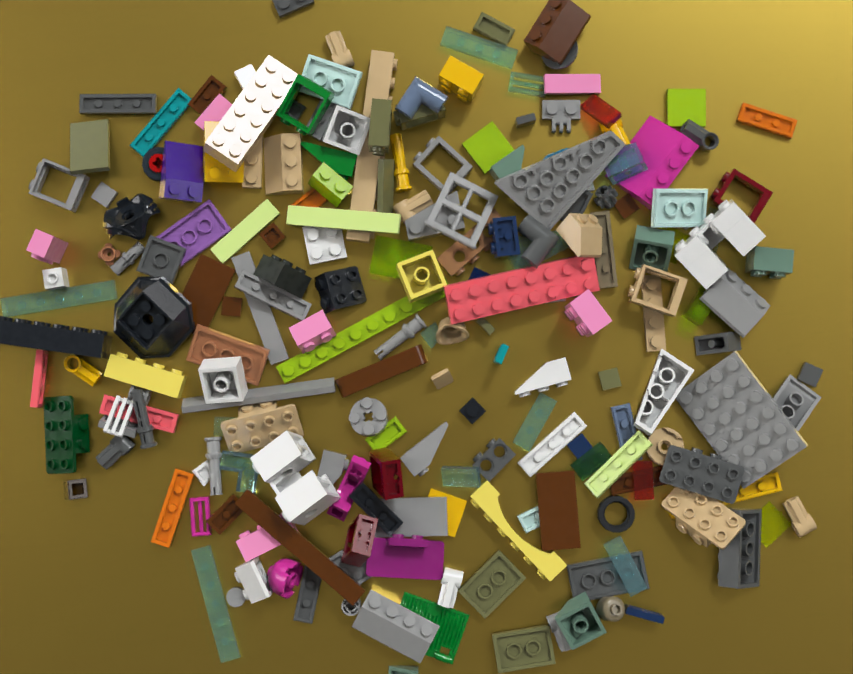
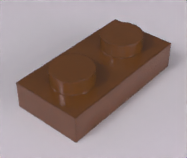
(207, 94)
(224, 514)

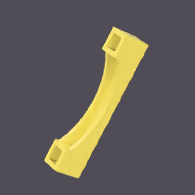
(548, 563)

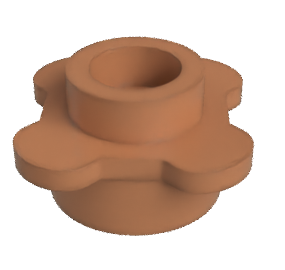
(103, 254)

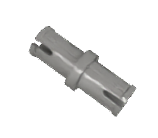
(127, 258)

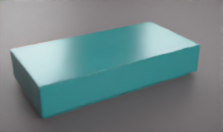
(500, 355)

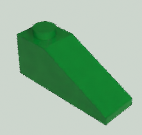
(340, 161)

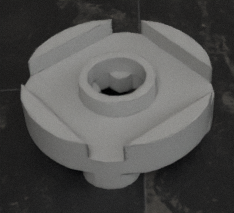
(368, 406)

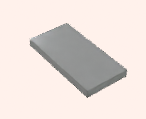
(420, 516)

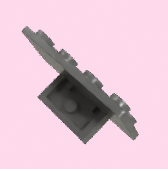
(701, 473)

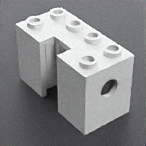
(727, 223)
(297, 495)

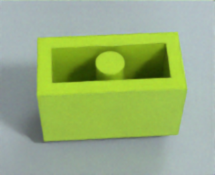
(330, 184)

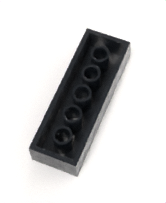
(55, 338)

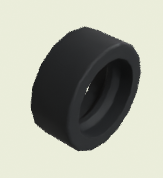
(616, 528)

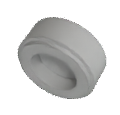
(235, 597)

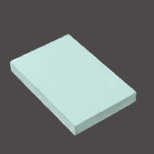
(333, 77)
(678, 207)

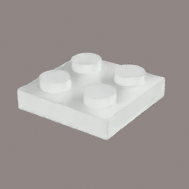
(324, 244)

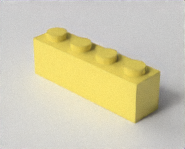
(144, 375)

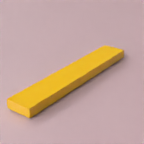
(765, 485)

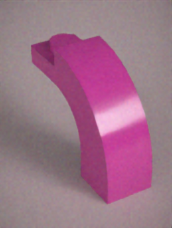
(353, 477)

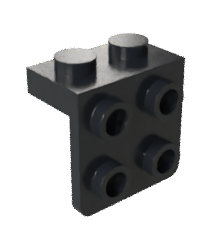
(340, 289)

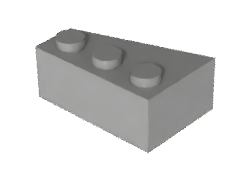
(418, 230)

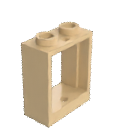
(680, 284)

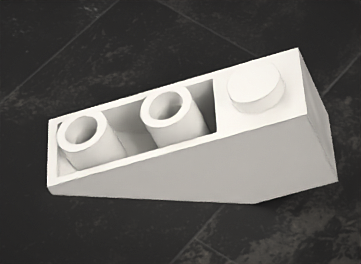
(548, 374)

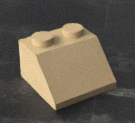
(582, 234)

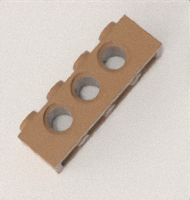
(456, 268)

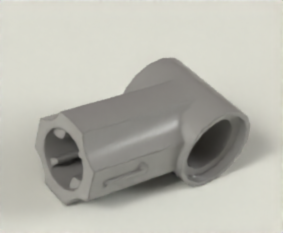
(561, 640)

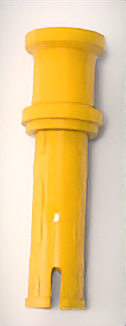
(401, 172)

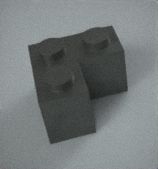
(283, 275)

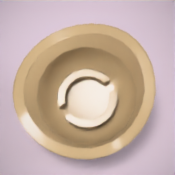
(451, 333)

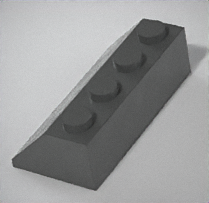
(741, 558)

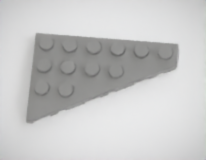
(555, 183)

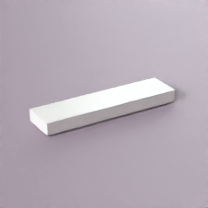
(552, 444)

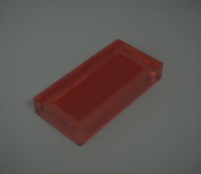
(600, 111)
(643, 480)

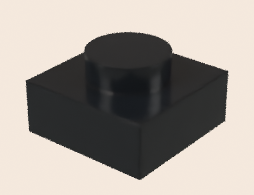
(472, 410)

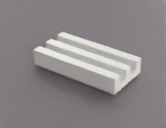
(124, 401)

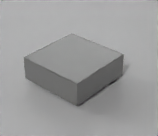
(104, 195)

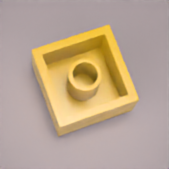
(460, 79)

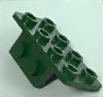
(64, 434)

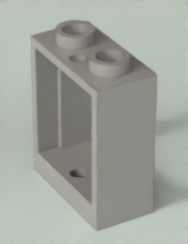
(431, 145)
(76, 192)

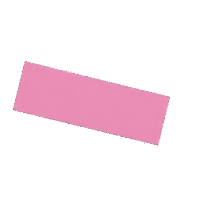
(572, 83)

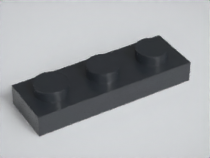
(375, 508)

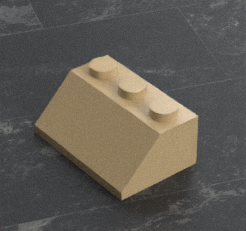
(283, 164)

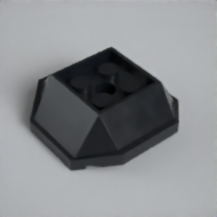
(170, 314)

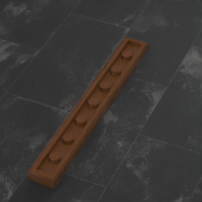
(300, 547)

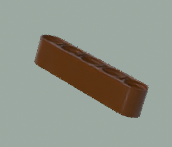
(381, 371)

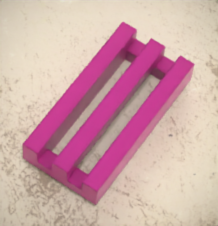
(200, 511)

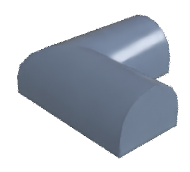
(420, 93)

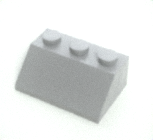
(735, 302)

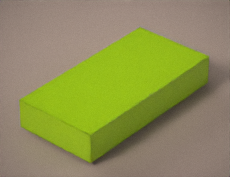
(391, 433)

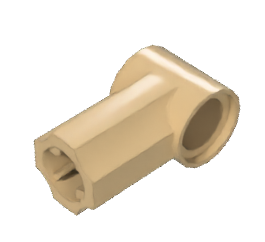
(338, 49)
(412, 206)
(801, 520)

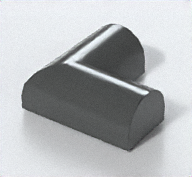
(542, 240)

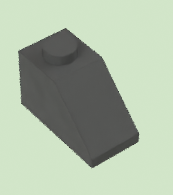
(717, 343)

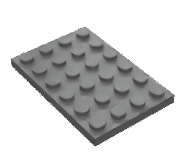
(740, 418)

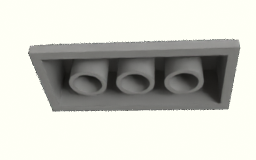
(395, 626)

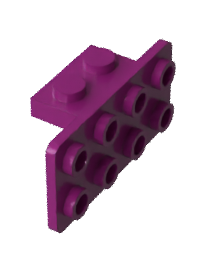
(406, 558)

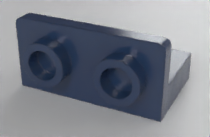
(504, 236)

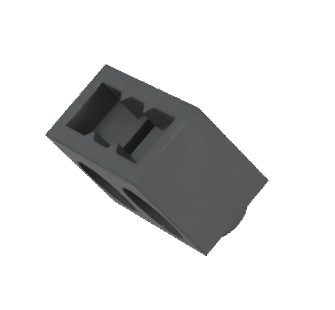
(497, 463)

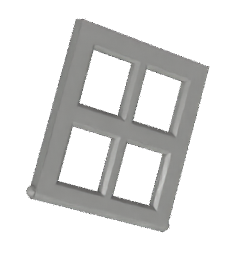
(461, 210)

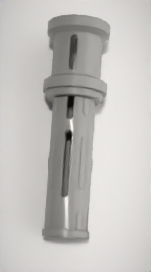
(408, 331)
(214, 455)

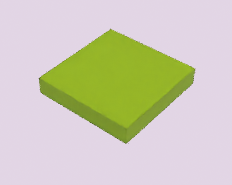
(685, 105)
(487, 147)

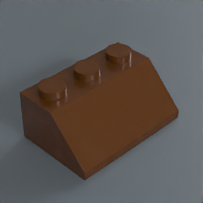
(556, 30)

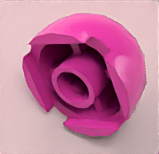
(284, 576)

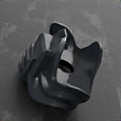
(130, 217)

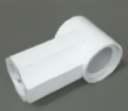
(450, 583)

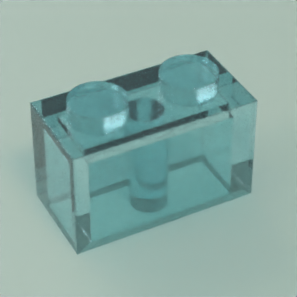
(626, 164)

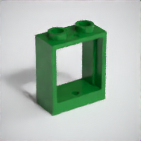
(282, 112)

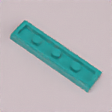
(161, 122)

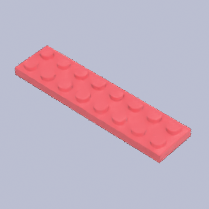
(520, 288)

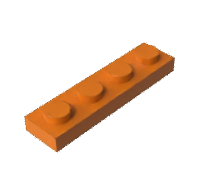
(172, 508)

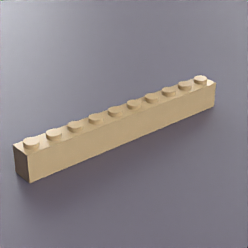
(366, 172)

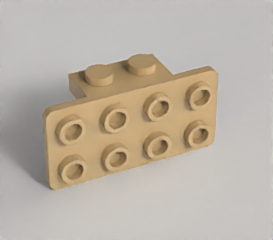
(260, 425)
(703, 518)

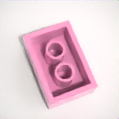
(587, 314)

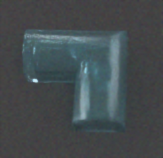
(243, 464)

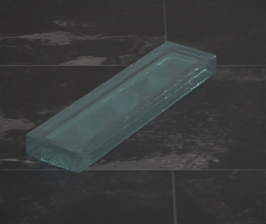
(479, 47)

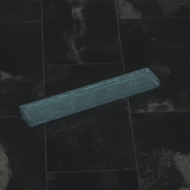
(59, 298)
(215, 603)

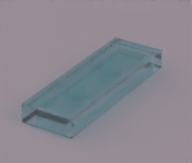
(534, 421)
(625, 566)

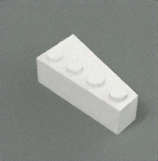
(663, 387)

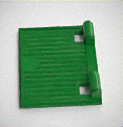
(451, 624)

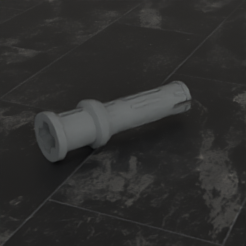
(144, 427)

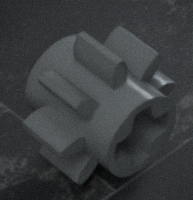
(606, 197)

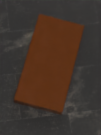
(206, 289)
(558, 510)

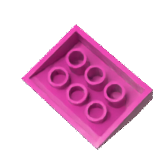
(665, 156)

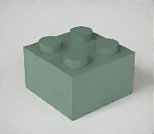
(769, 261)

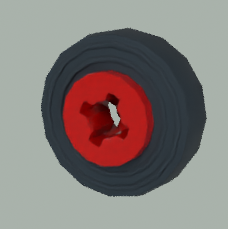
(149, 162)

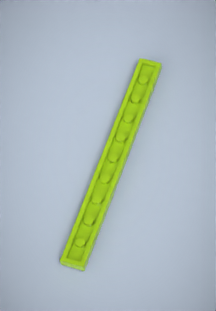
(355, 335)

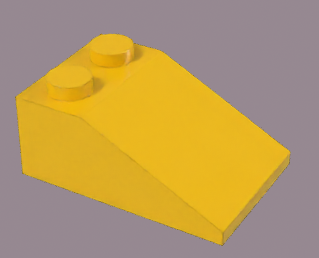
(213, 169)

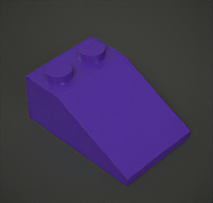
(182, 172)

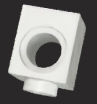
(55, 278)

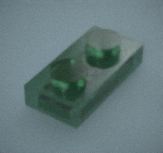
(591, 461)

